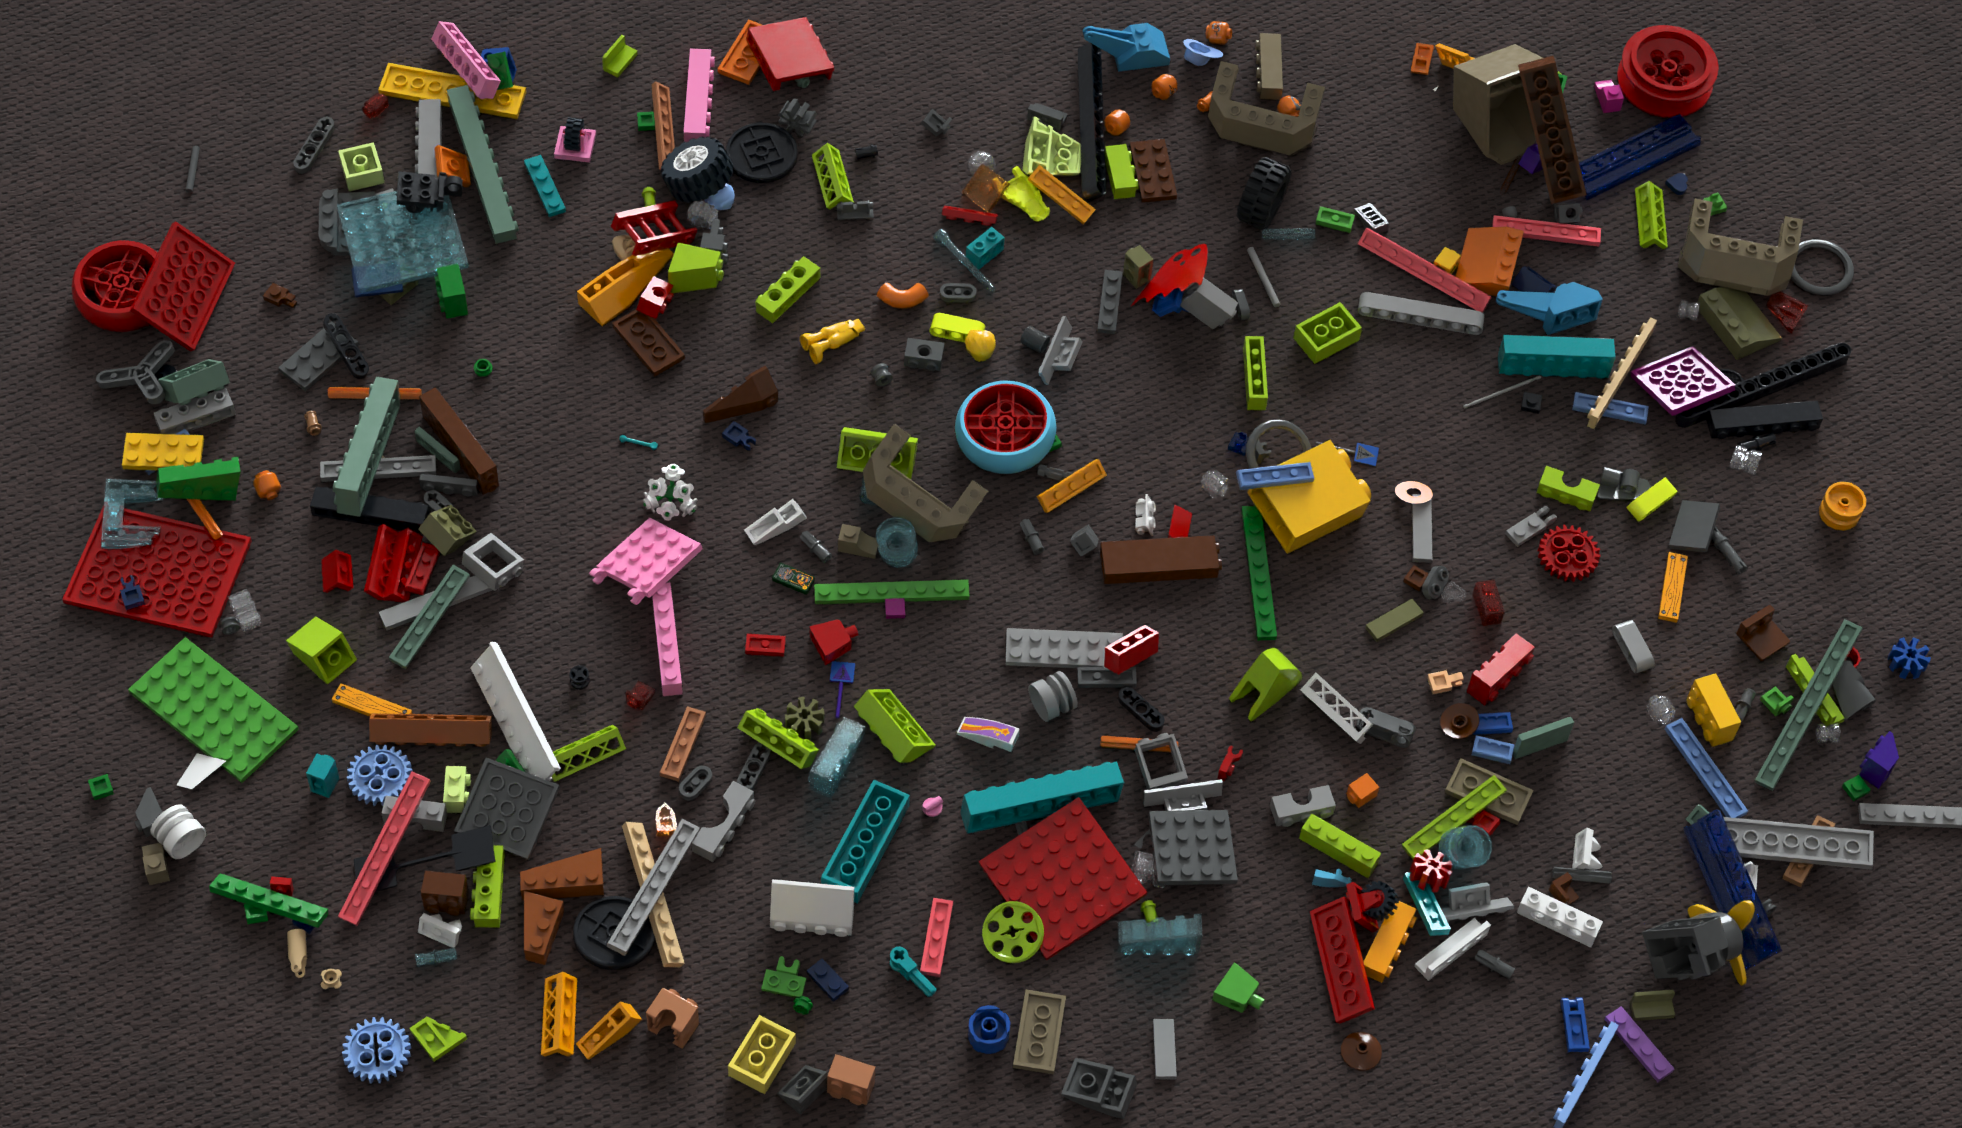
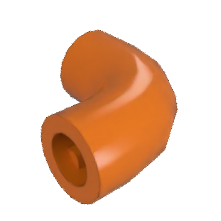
(902, 299)

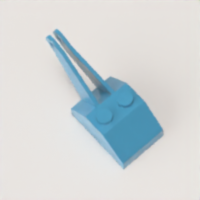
(1133, 48)
(1564, 309)

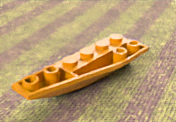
(621, 285)

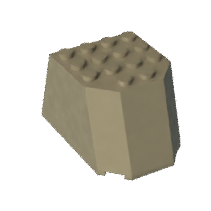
(1493, 103)

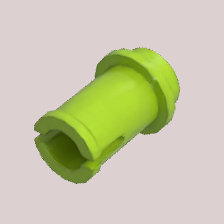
(649, 196)
(1148, 908)

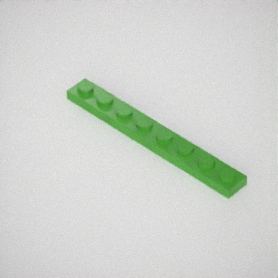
(879, 591)

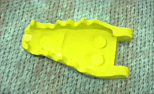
(1026, 196)

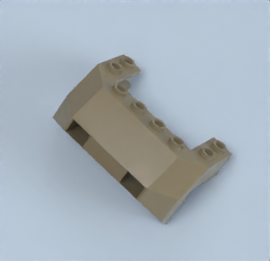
(1260, 126)
(1735, 261)
(910, 501)

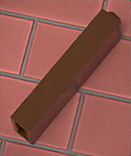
(459, 440)
(1160, 559)

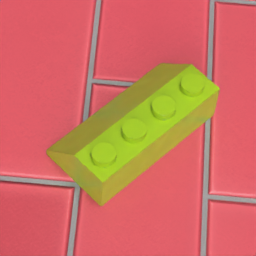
(859, 445)
(893, 725)

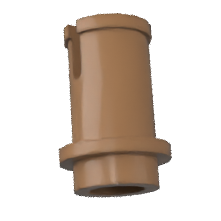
(314, 427)

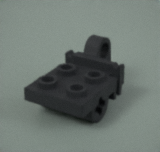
(424, 191)

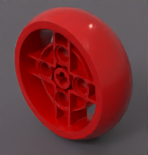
(116, 277)

